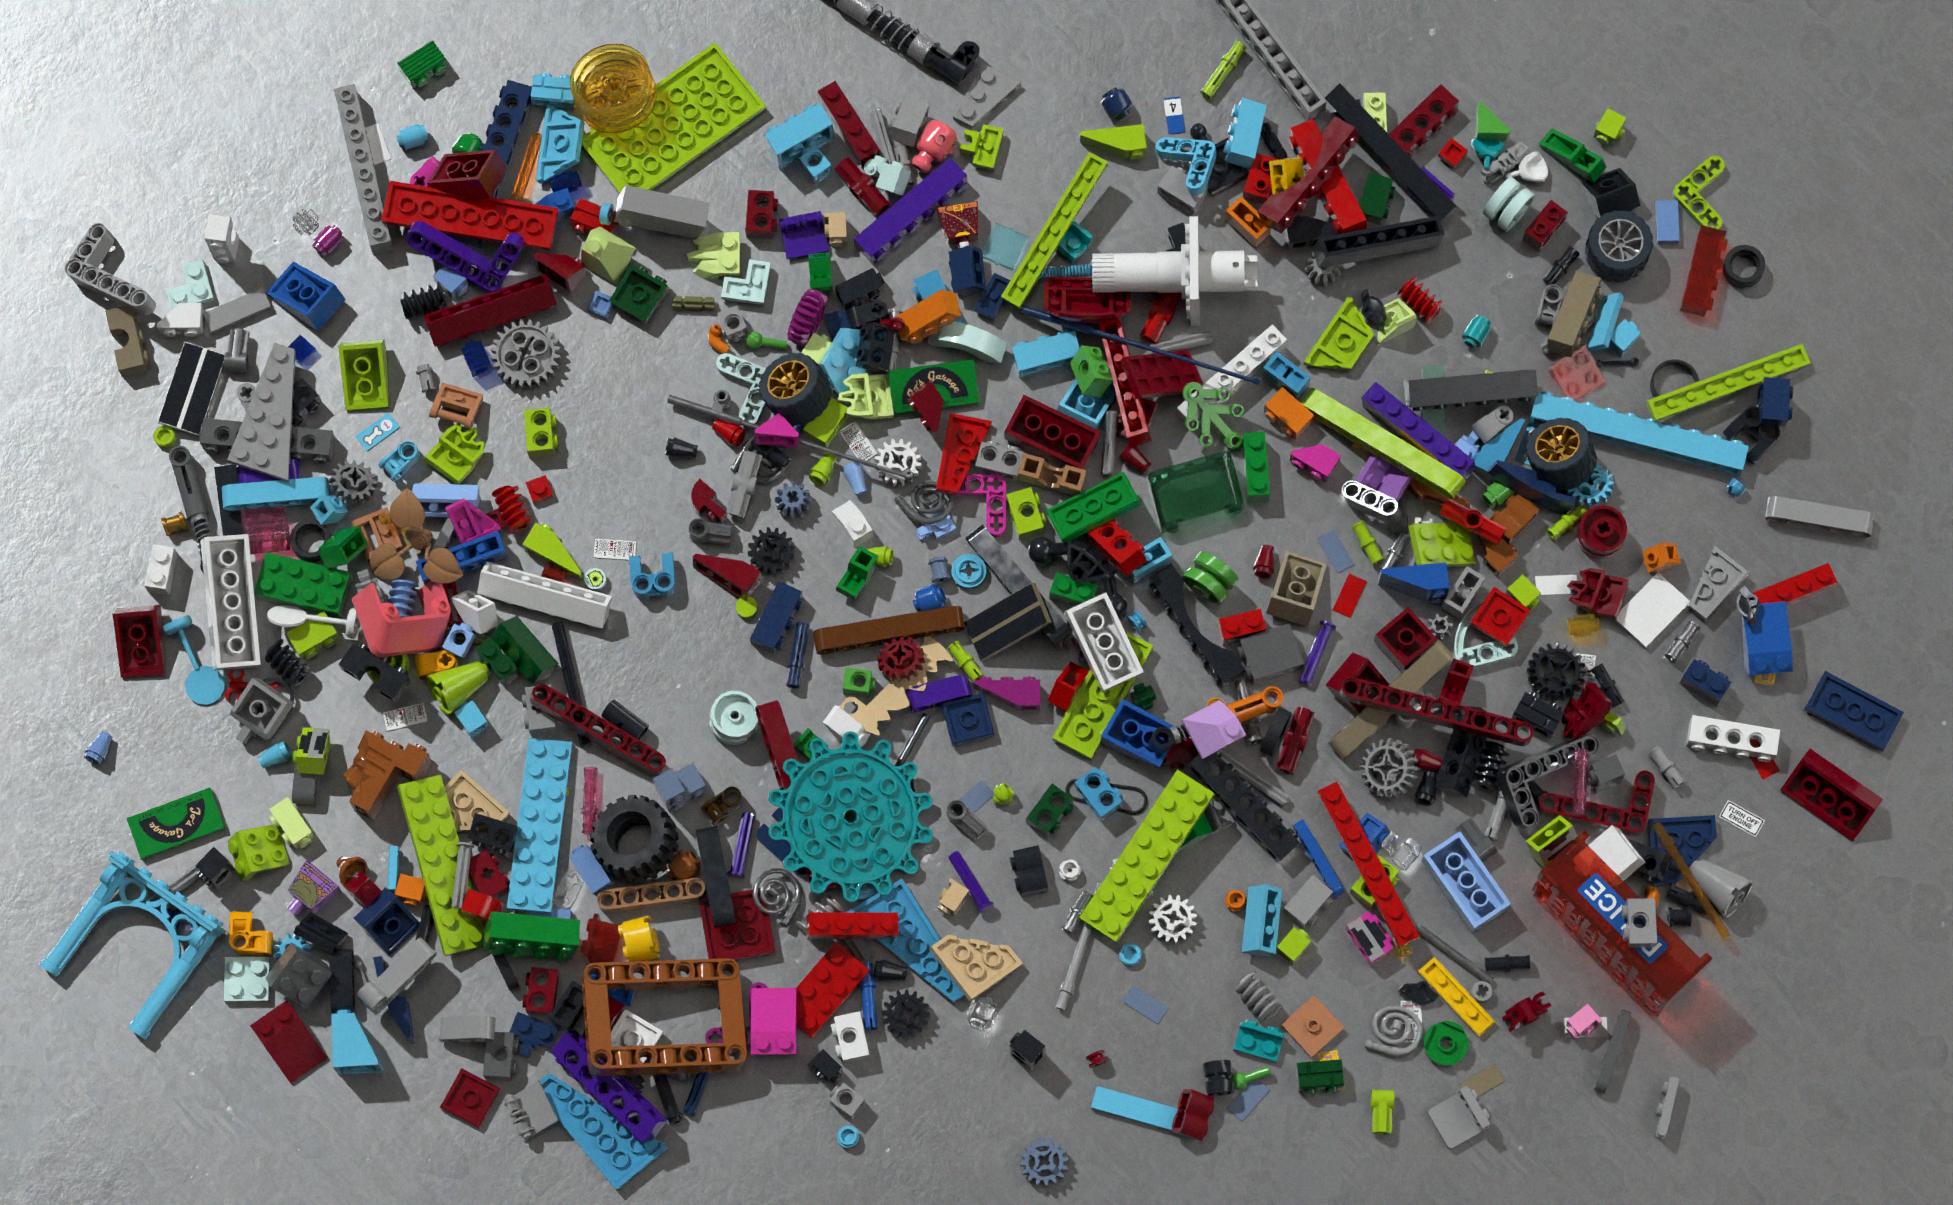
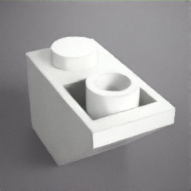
(183, 319)

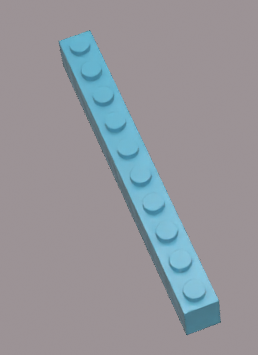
(1643, 434)

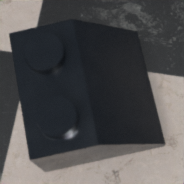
(1611, 192)

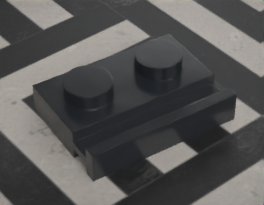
(320, 933)

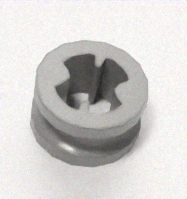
(1475, 989)

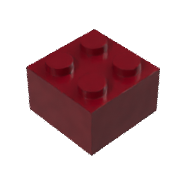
(1404, 639)

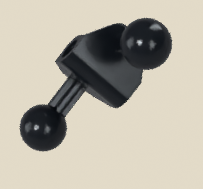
(1083, 566)

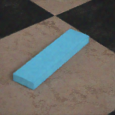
(1133, 1108)

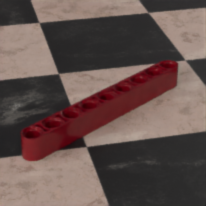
(1447, 708)
(779, 747)

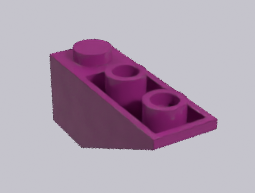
(1018, 694)

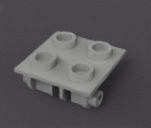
(530, 1110)

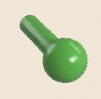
(755, 340)
(1240, 1080)

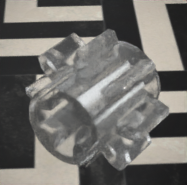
(305, 221)

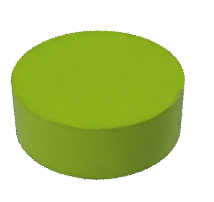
(164, 436)
(746, 609)

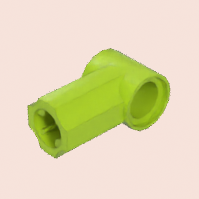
(1382, 1105)

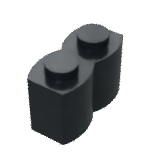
(1030, 871)

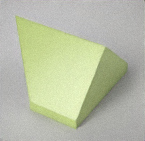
(1398, 320)

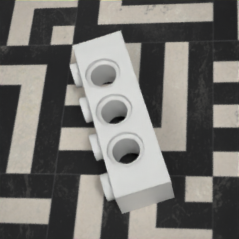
(1722, 729)

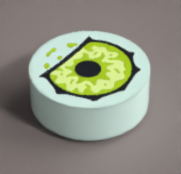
(595, 579)

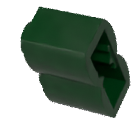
(494, 659)

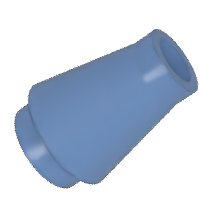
(98, 748)

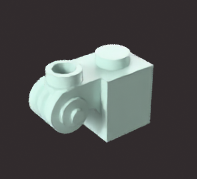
(890, 176)

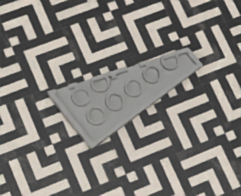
(267, 425)

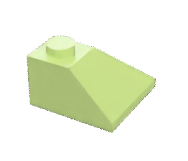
(606, 254)

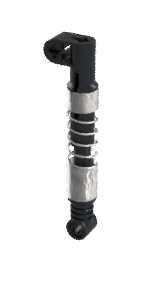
(917, 44)

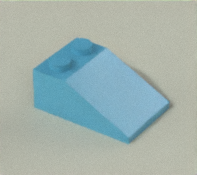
(1087, 408)

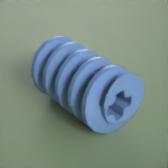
(401, 594)

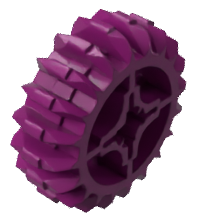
(807, 317)

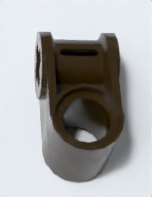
(722, 806)

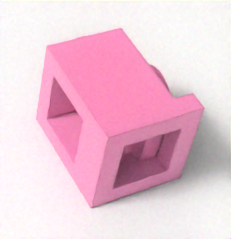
(1583, 1022)

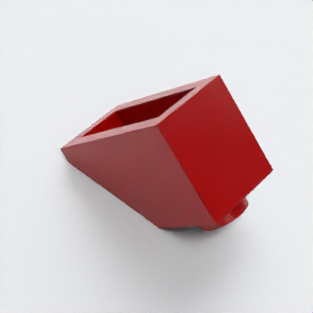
(1067, 686)

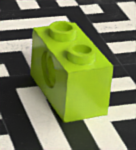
(1026, 526)

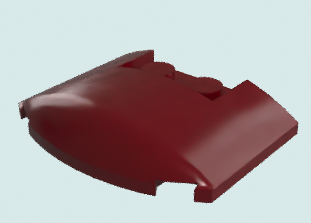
(1076, 302)

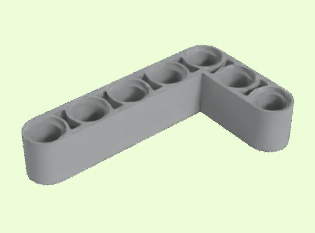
(84, 271)

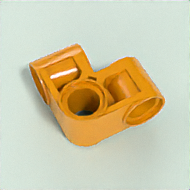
(257, 942)

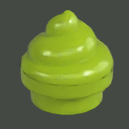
(1003, 794)

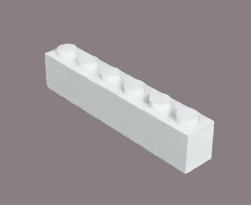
(544, 595)

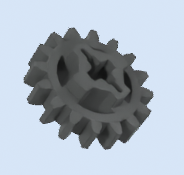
(352, 482)

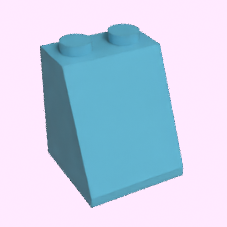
(351, 1046)

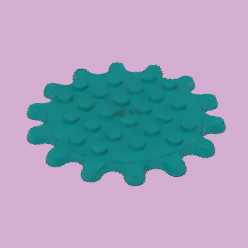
(883, 810)

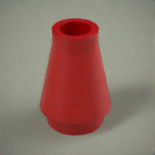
(729, 432)

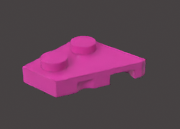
(470, 521)

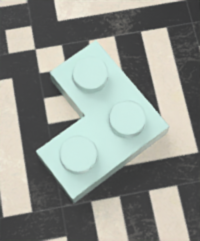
(197, 287)
(752, 288)

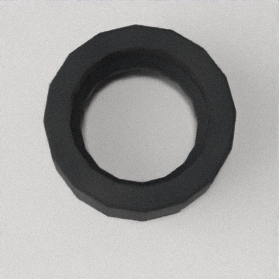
(1749, 251)
(296, 532)

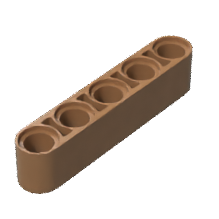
(641, 891)

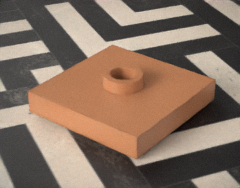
(1312, 1026)

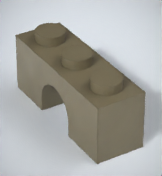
(132, 357)

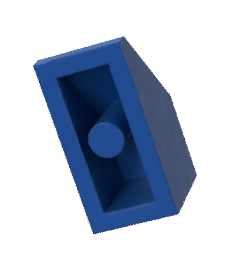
(561, 200)

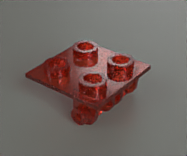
(1577, 374)

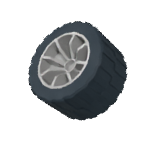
(1618, 246)

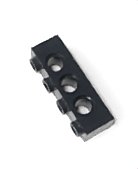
(1461, 760)

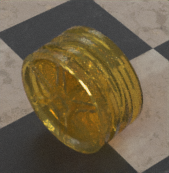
(617, 100)

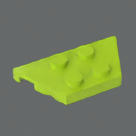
(1342, 340)

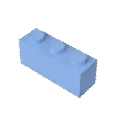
(438, 496)

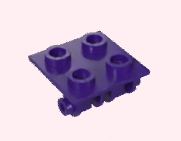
(803, 235)

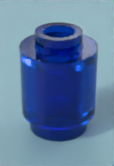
(566, 180)

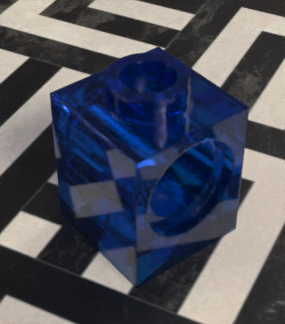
(476, 358)

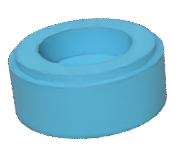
(606, 213)
(1130, 954)

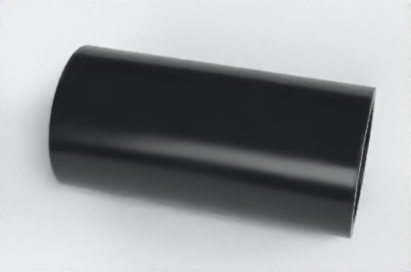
(624, 719)

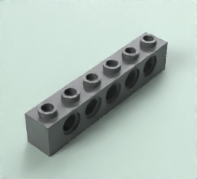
(323, 440)

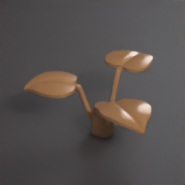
(388, 564)

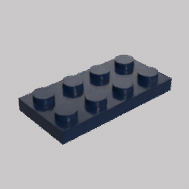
(1854, 711)

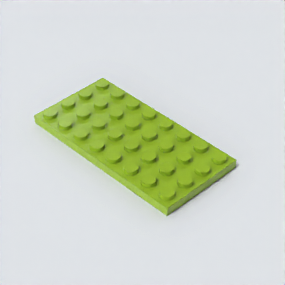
(691, 115)

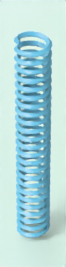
(1055, 271)

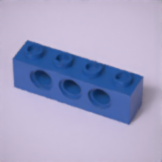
(473, 554)

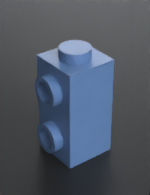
(590, 870)

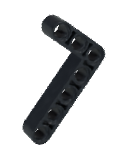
(1539, 768)

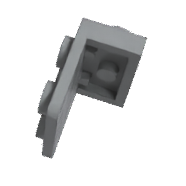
(1459, 1117)

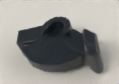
(1372, 307)
(1748, 605)
(1419, 992)

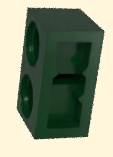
(1045, 808)

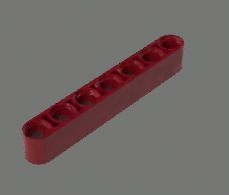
(603, 739)

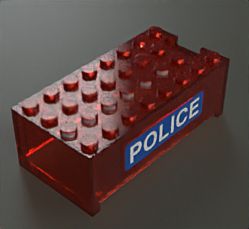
(1590, 902)

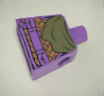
(311, 889)

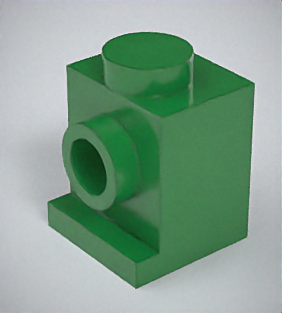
(803, 742)

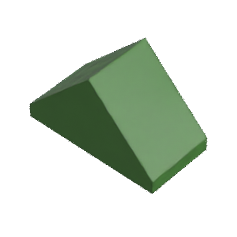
(1489, 125)

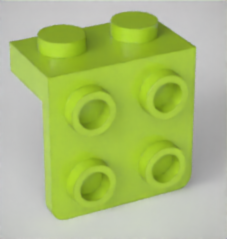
(257, 851)

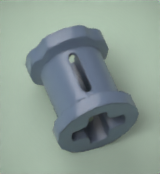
(939, 569)

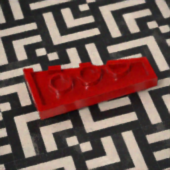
(959, 451)

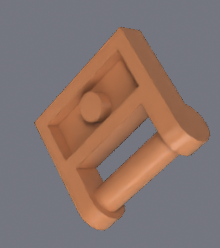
(459, 400)
(383, 533)

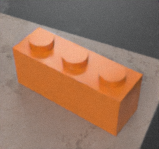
(929, 316)

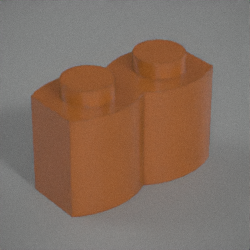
(1515, 517)

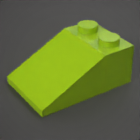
(364, 374)

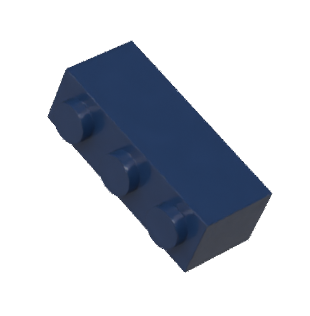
(777, 618)

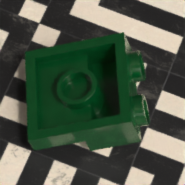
(639, 293)

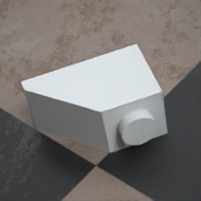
(853, 523)
(476, 611)
(841, 722)

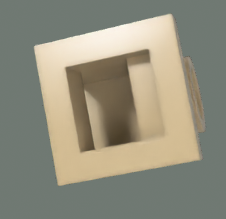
(836, 228)
(952, 898)

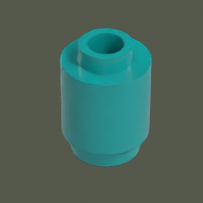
(1476, 331)

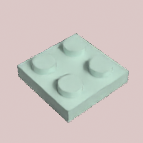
(246, 979)

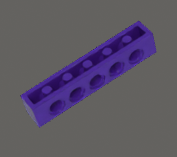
(619, 1088)

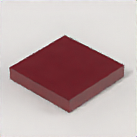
(470, 1098)

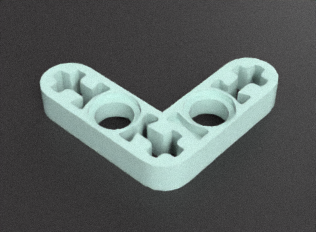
(728, 371)

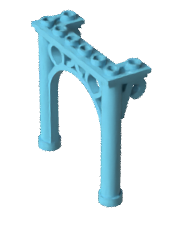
(182, 966)

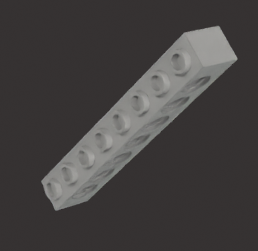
(1275, 56)
(363, 168)

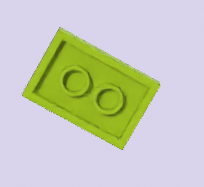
(1441, 544)

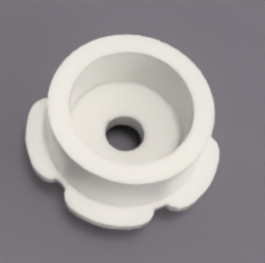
(1069, 864)

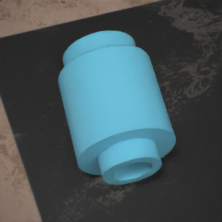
(412, 136)

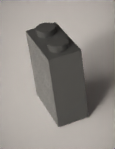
(1270, 654)

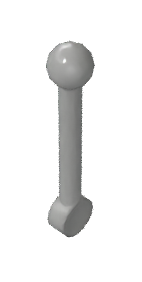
(358, 965)

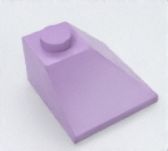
(1213, 728)

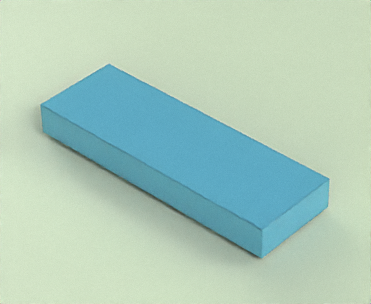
(1605, 322)

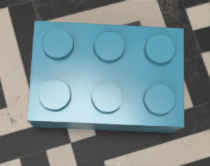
(797, 134)

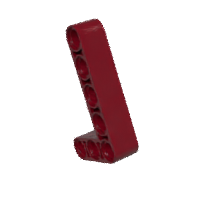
(1603, 811)

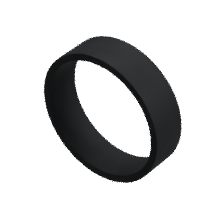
(1673, 362)
(1275, 731)

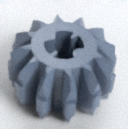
(790, 492)

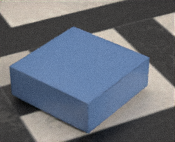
(600, 305)

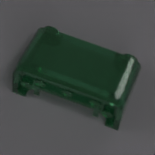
(1195, 490)

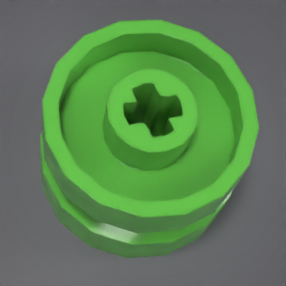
(1210, 578)

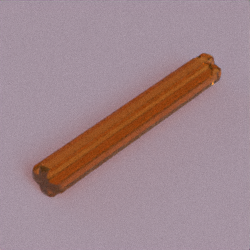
(526, 167)

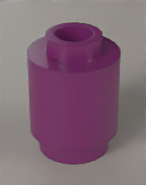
(327, 240)

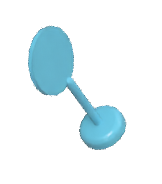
(202, 683)

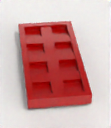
(827, 987)

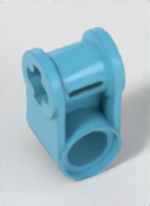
(399, 461)

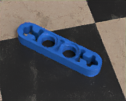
(1318, 858)

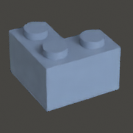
(679, 786)

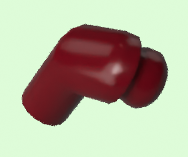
(895, 323)

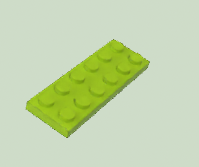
(1092, 709)

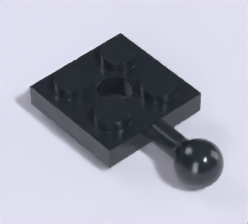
(1218, 179)

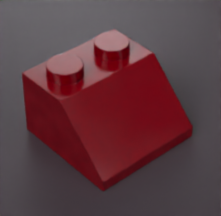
(1356, 667)

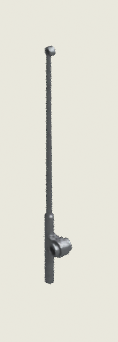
(722, 401)

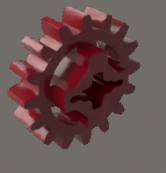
(900, 657)

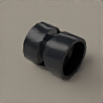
(1218, 1078)

